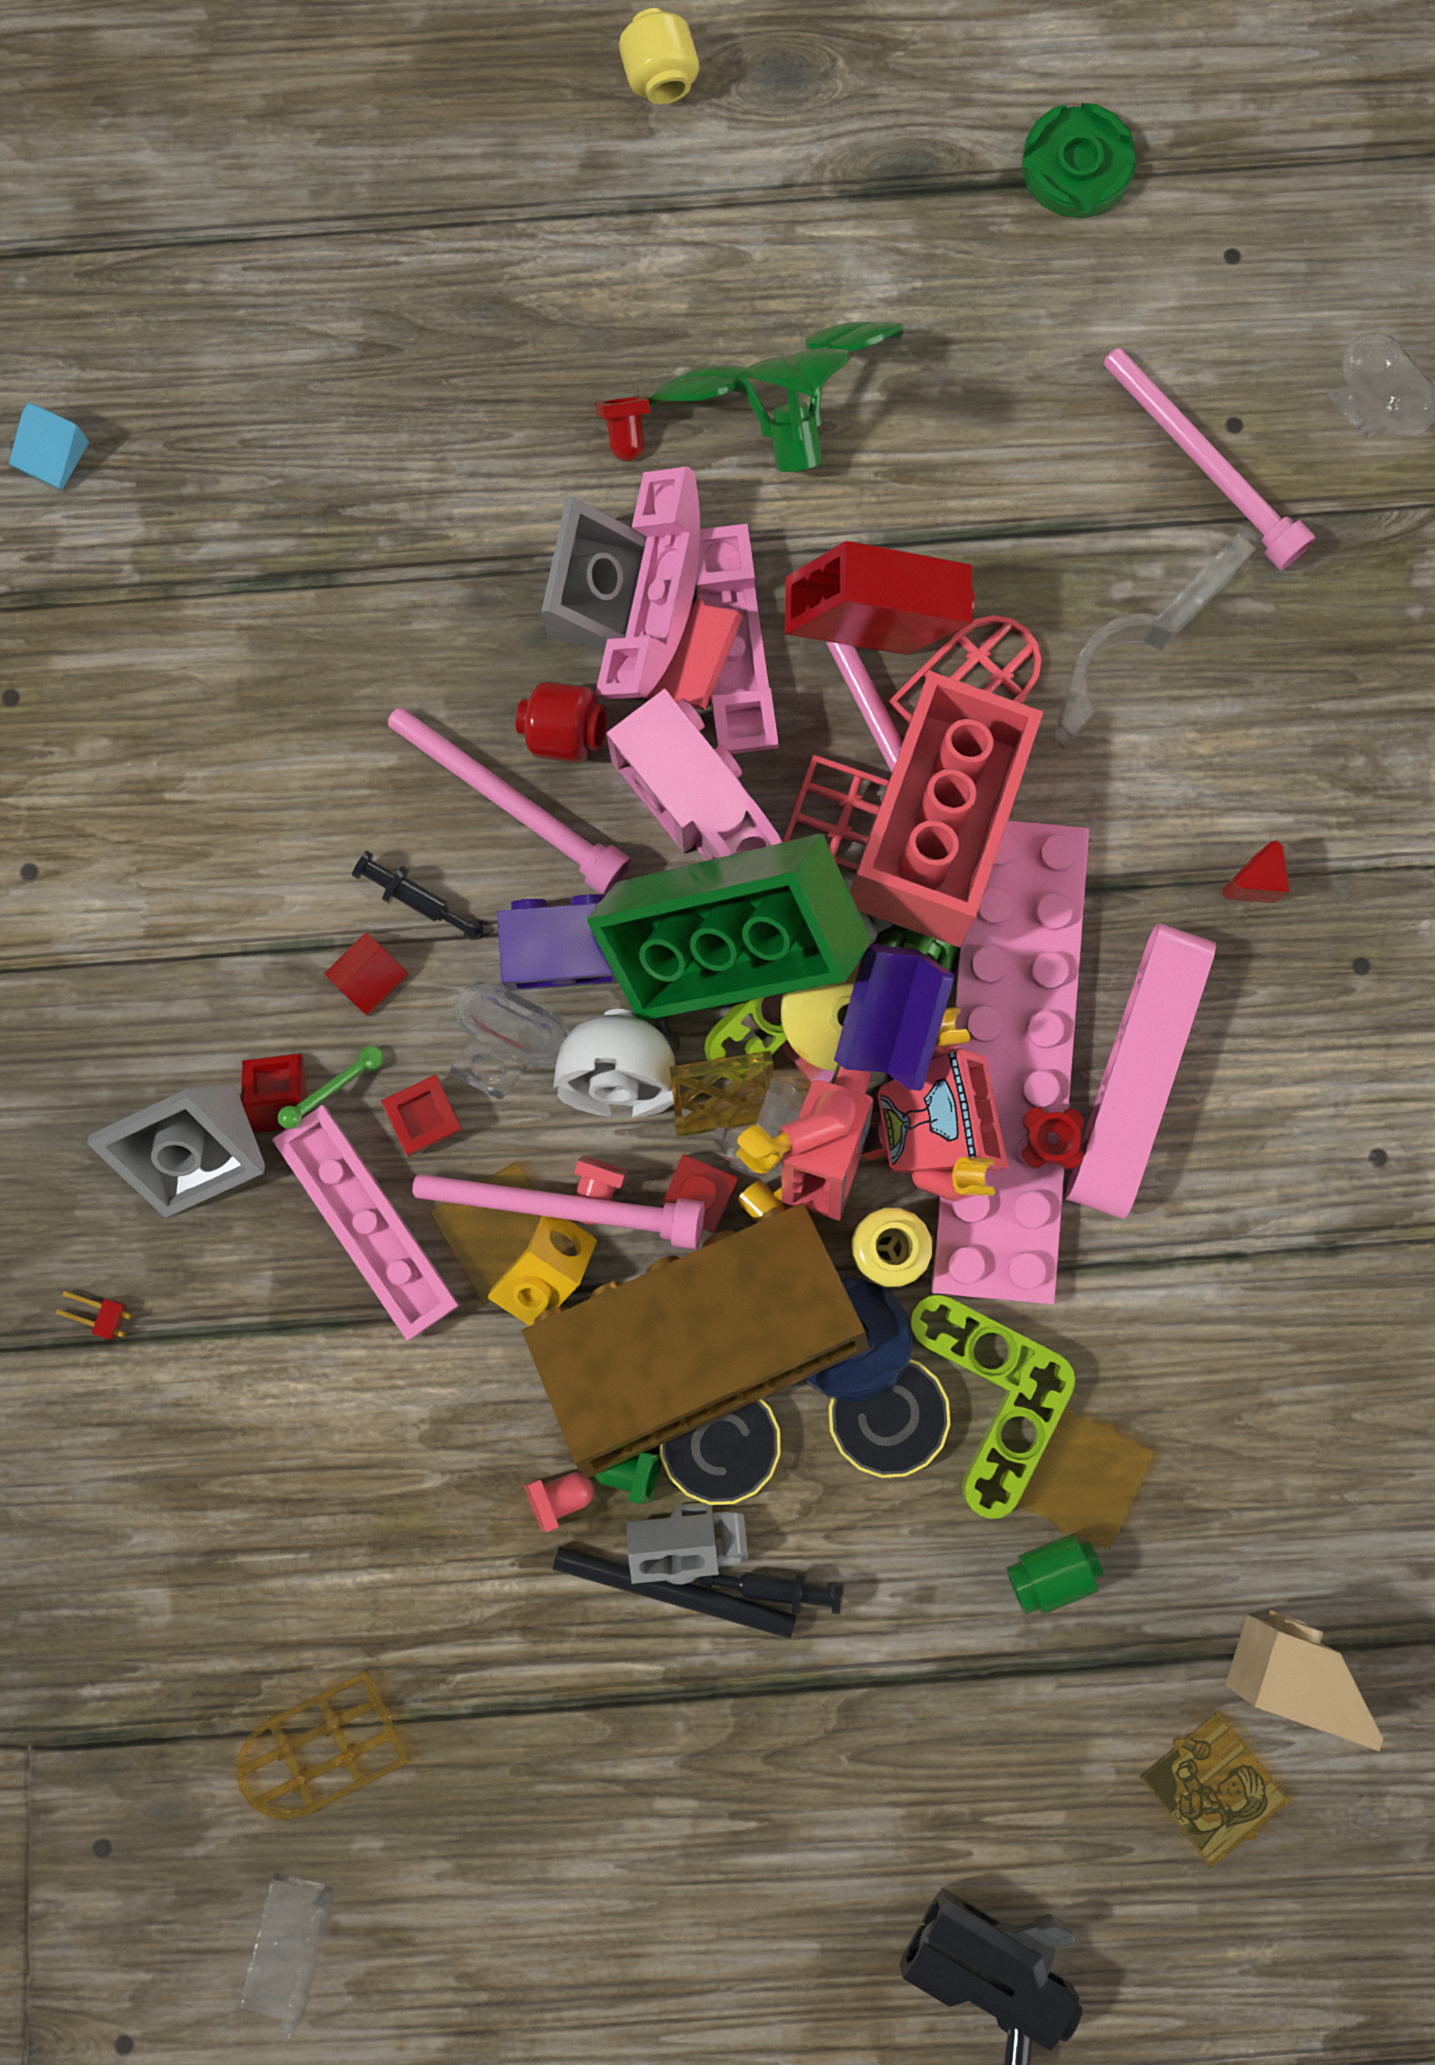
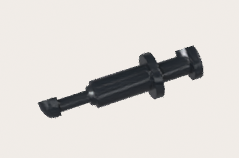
(412, 895)
(782, 1589)

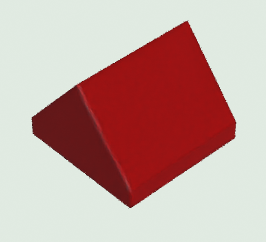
(1261, 878)
(366, 973)

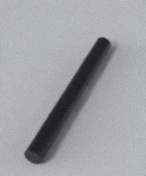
(681, 1595)

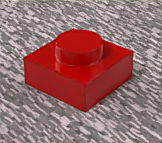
(421, 1115)
(703, 1183)

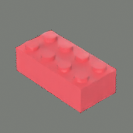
(945, 809)

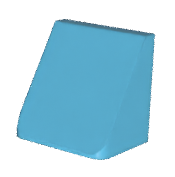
(47, 446)

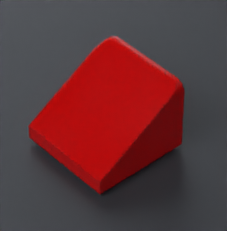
(269, 1086)

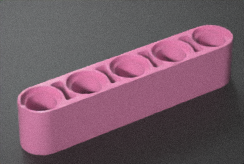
(1141, 1070)

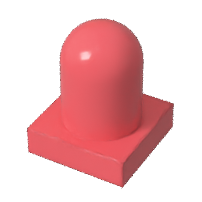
(598, 1179)
(558, 1498)

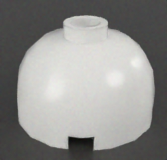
(615, 1063)

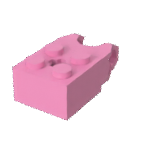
(687, 781)

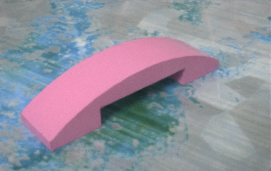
(665, 586)
(742, 694)

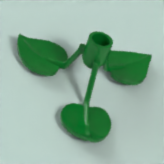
(794, 426)

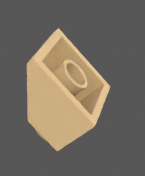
(1297, 1677)

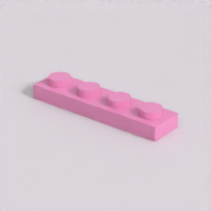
(366, 1223)

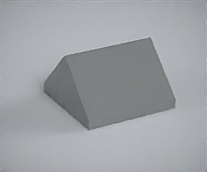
(591, 577)
(183, 1148)

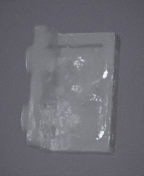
(779, 1108)

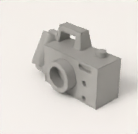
(685, 1544)

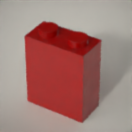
(878, 598)

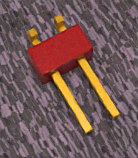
(107, 1319)

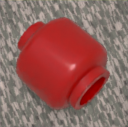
(562, 722)

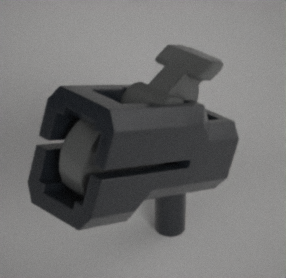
(998, 1969)

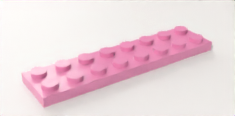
(1020, 1010)

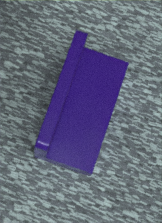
(894, 1014)

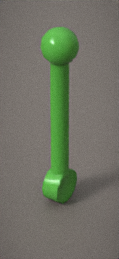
(368, 1060)

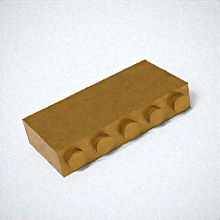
(694, 1338)

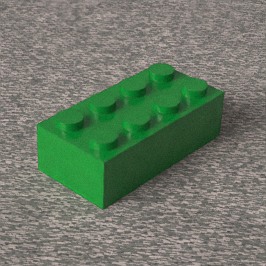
(731, 929)

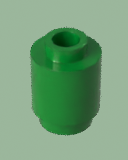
(1055, 1575)

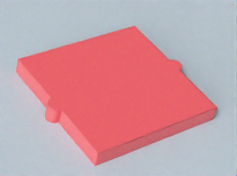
(700, 654)

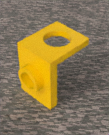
(542, 1274)

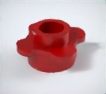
(1065, 1125)

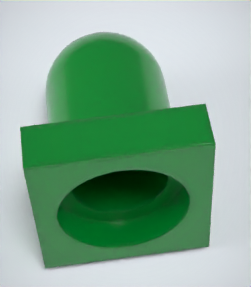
(635, 1476)

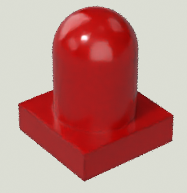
(624, 425)

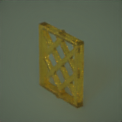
(714, 1070)

